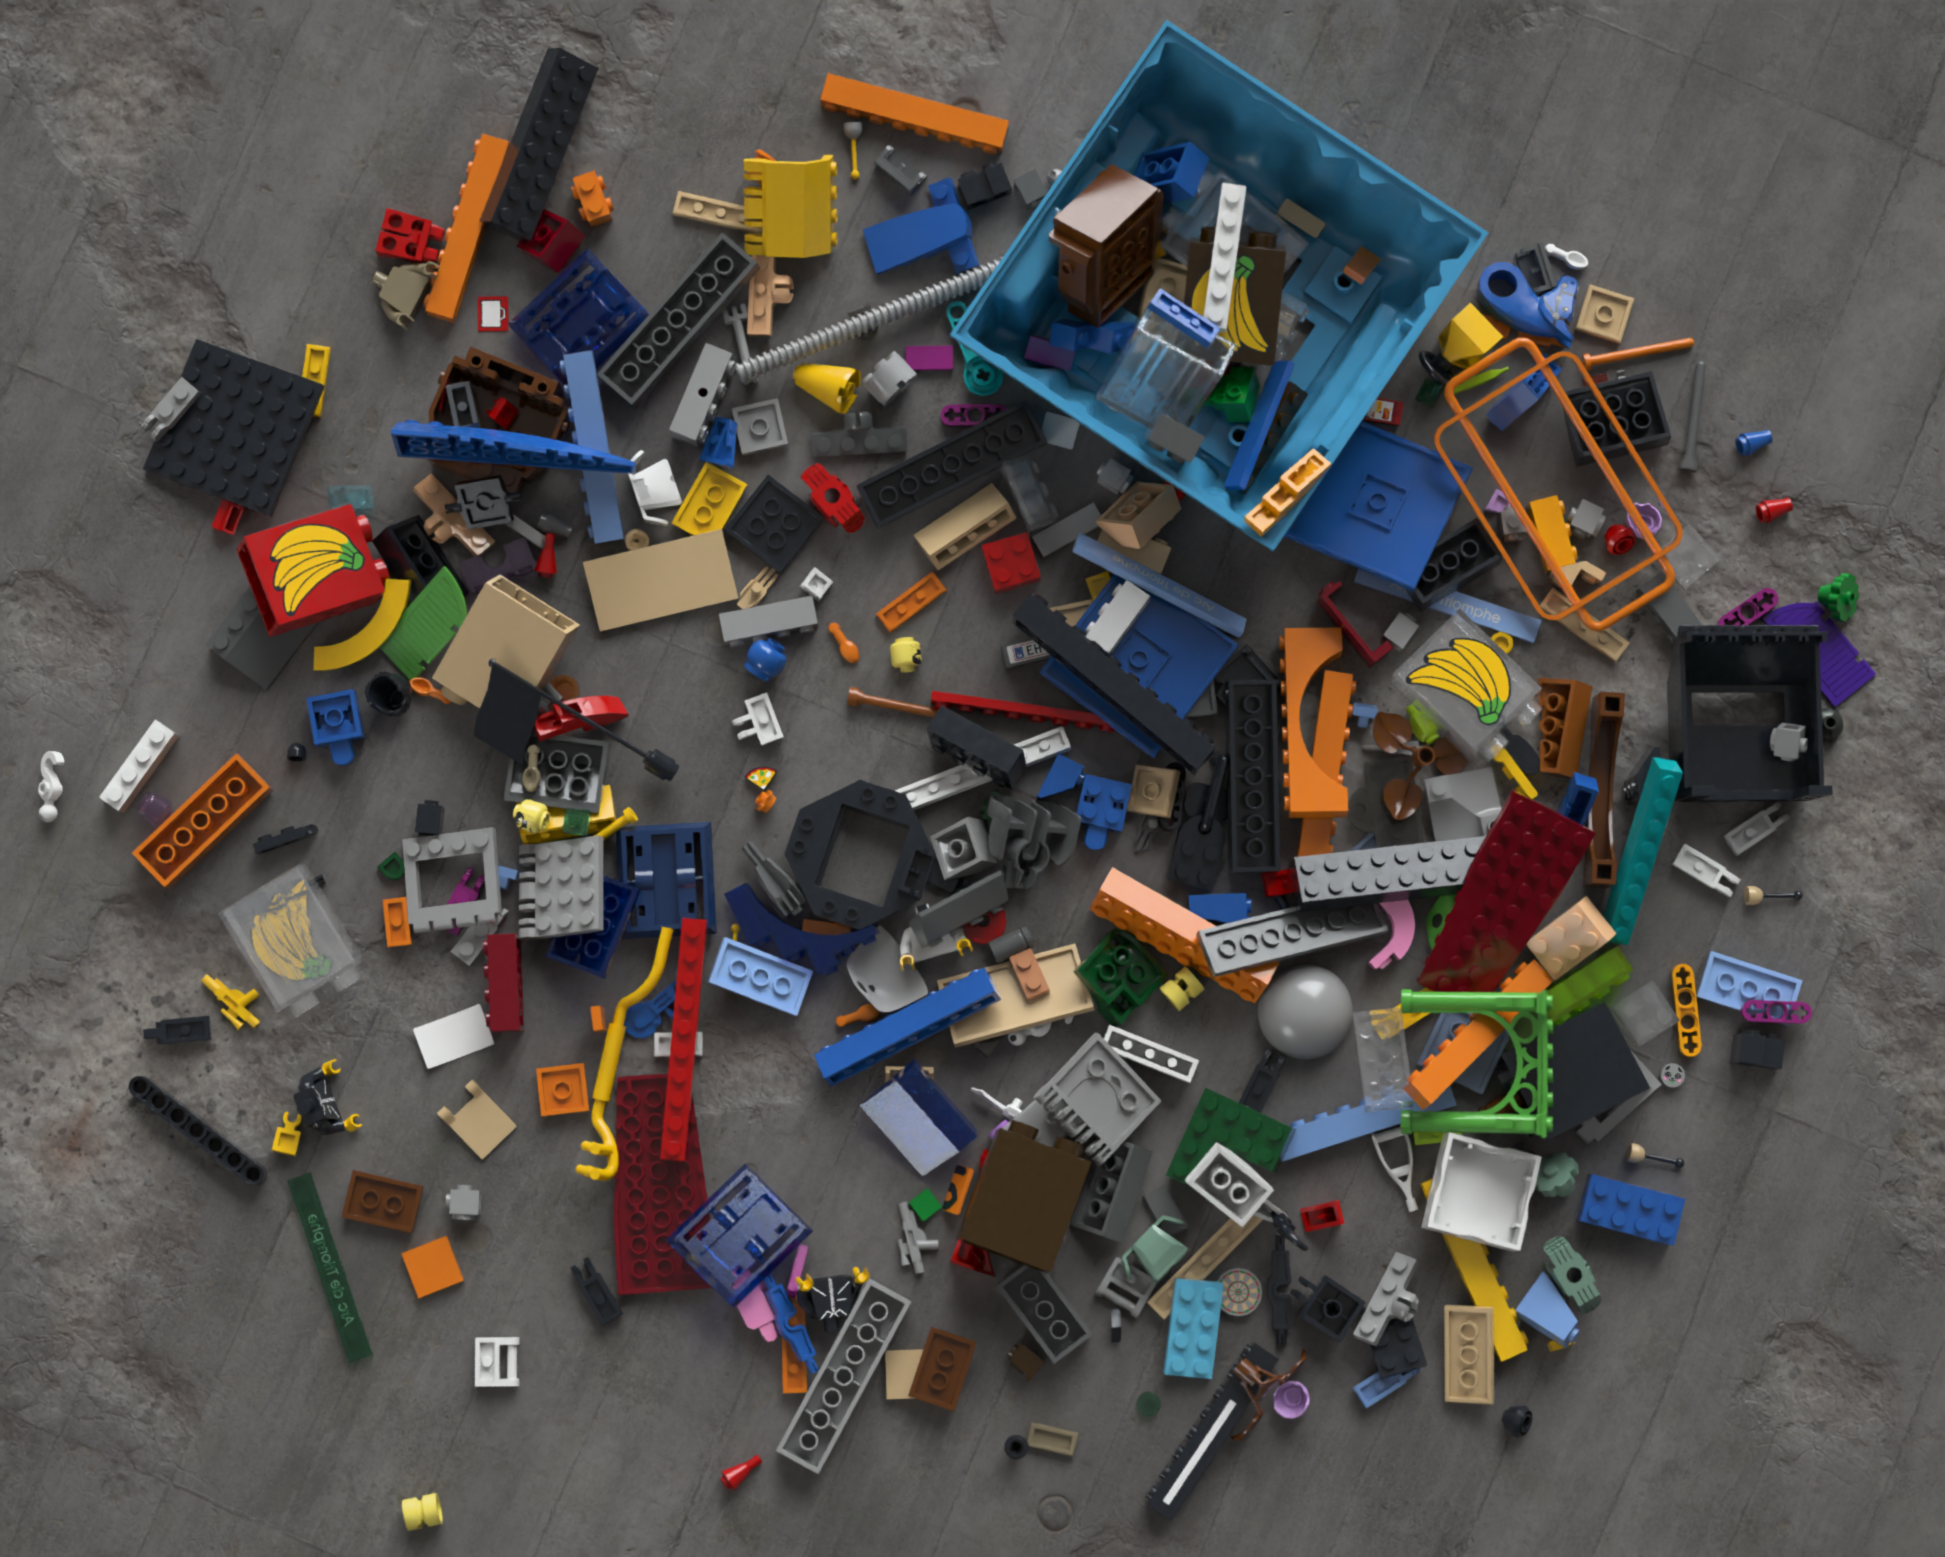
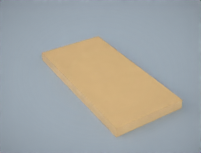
(660, 580)
(1014, 1012)

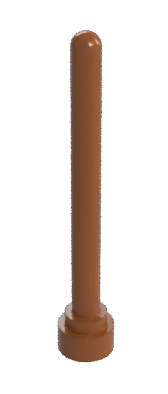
(857, 697)

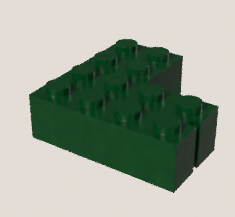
(1234, 1127)

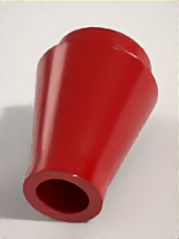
(1772, 509)

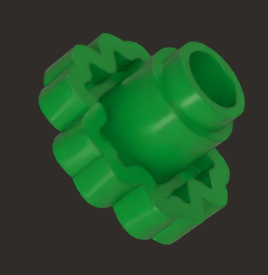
(1840, 596)

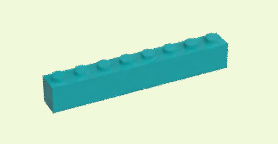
(1642, 847)

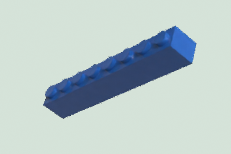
(907, 1026)

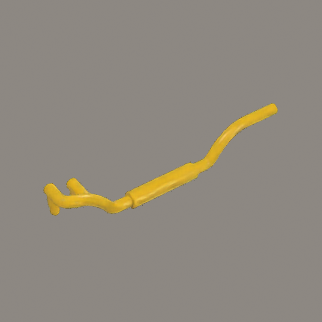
(609, 1064)

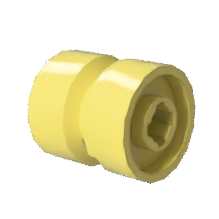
(1175, 994)
(422, 1512)

